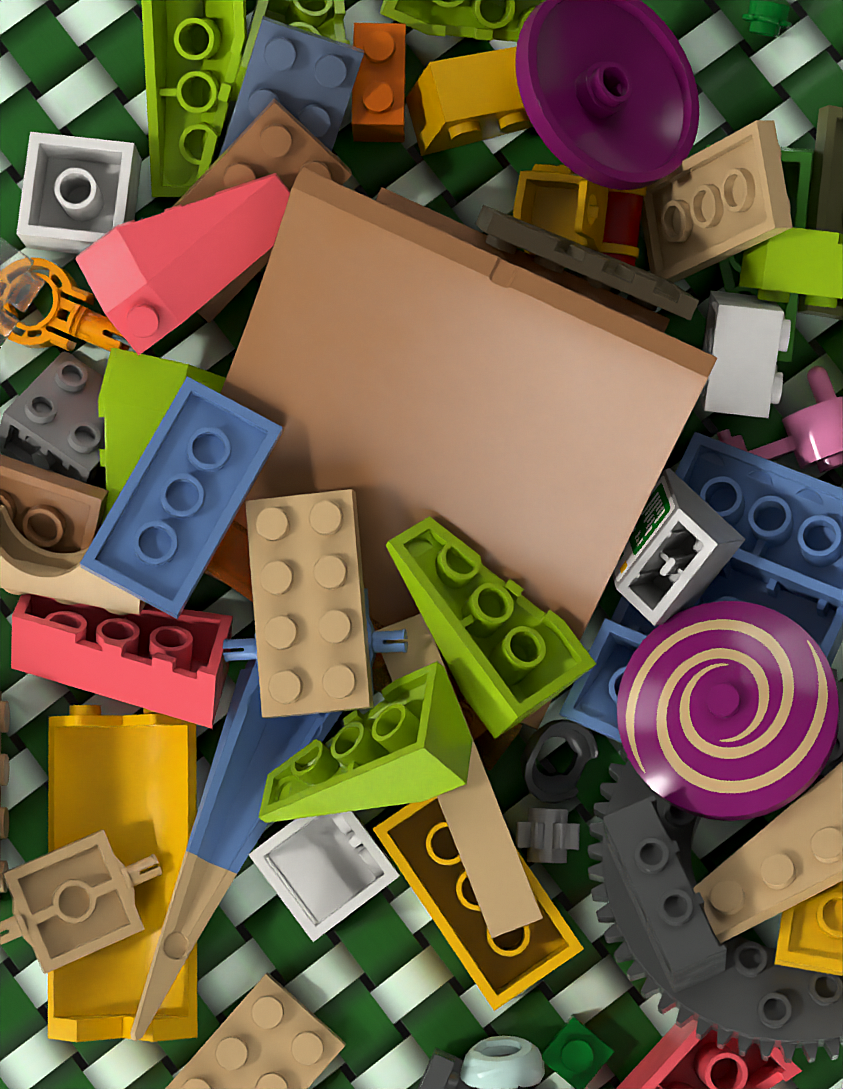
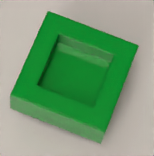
(576, 1053)

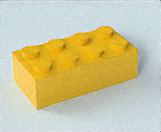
(431, 864)

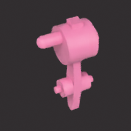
(812, 433)

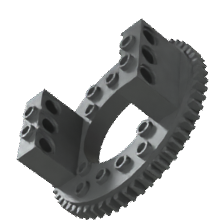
(670, 940)

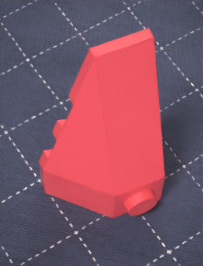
(172, 263)

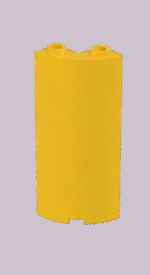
(141, 788)

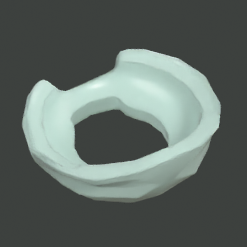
(507, 1072)

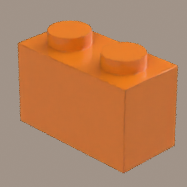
(380, 83)

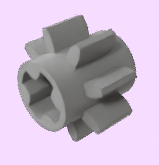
(547, 835)

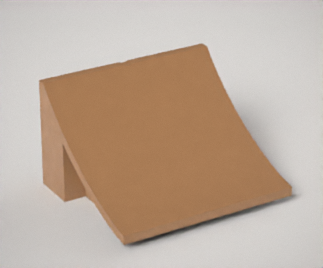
(458, 395)

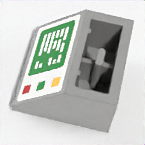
(673, 551)

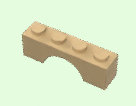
(55, 575)

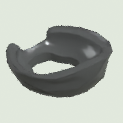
(558, 786)

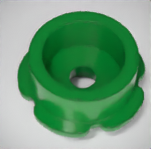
(767, 17)

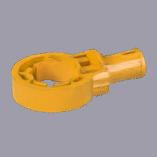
(81, 322)

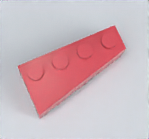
(128, 657)
(693, 1063)

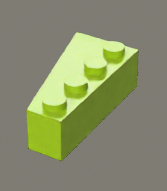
(796, 263)

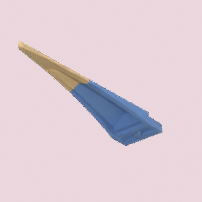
(224, 826)

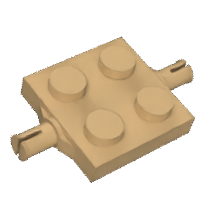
(74, 900)

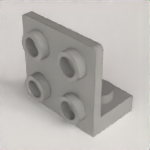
(58, 421)

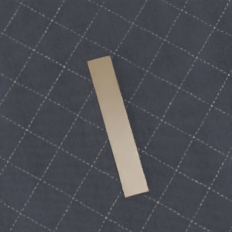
(473, 811)

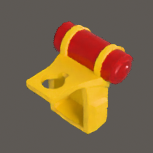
(581, 210)

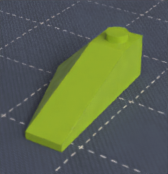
(190, 78)
(133, 403)

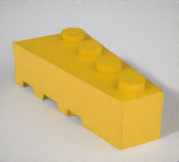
(466, 101)

